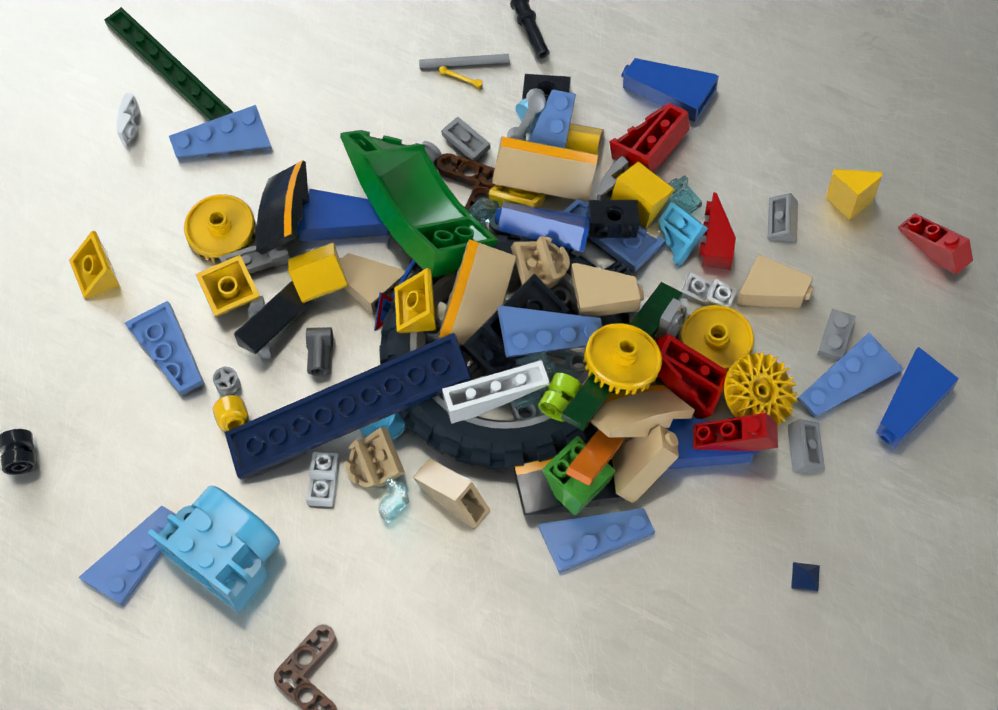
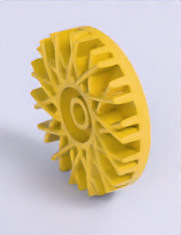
(219, 226)
(718, 334)
(622, 358)
(759, 386)

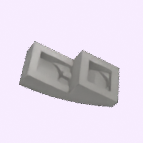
(608, 182)

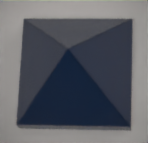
(805, 576)

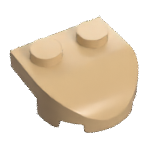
(542, 259)
(373, 460)

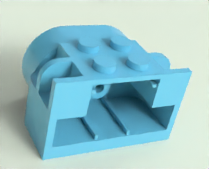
(219, 545)

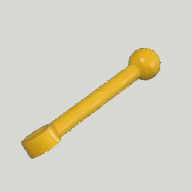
(477, 83)

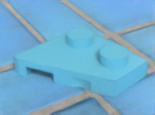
(681, 231)

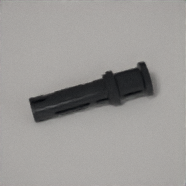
(526, 18)

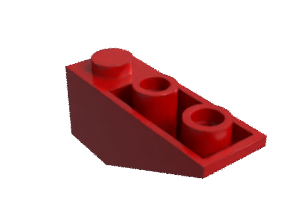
(720, 238)
(938, 243)
(737, 434)

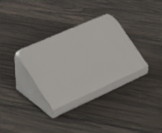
(783, 218)
(805, 446)

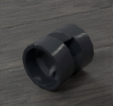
(17, 452)

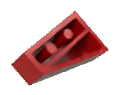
(653, 139)
(691, 375)

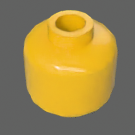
(230, 412)

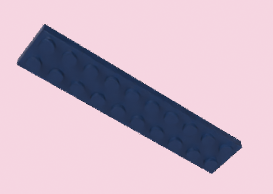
(347, 406)

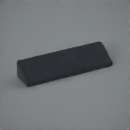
(271, 319)

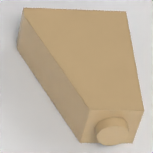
(368, 279)
(774, 285)
(604, 291)
(643, 461)
(452, 492)

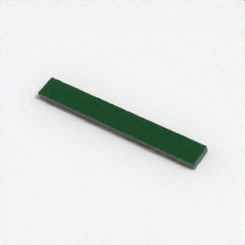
(167, 65)
(591, 395)

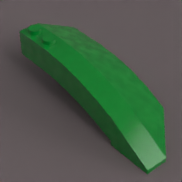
(414, 201)

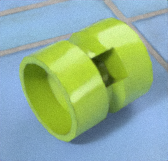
(560, 394)

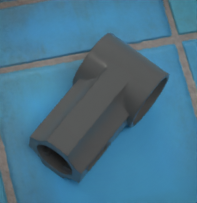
(318, 344)

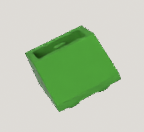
(567, 490)

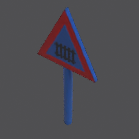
(384, 301)

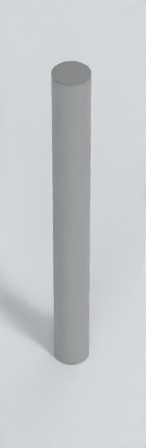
(464, 61)

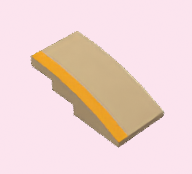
(544, 169)
(477, 290)
(638, 413)

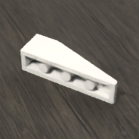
(492, 391)

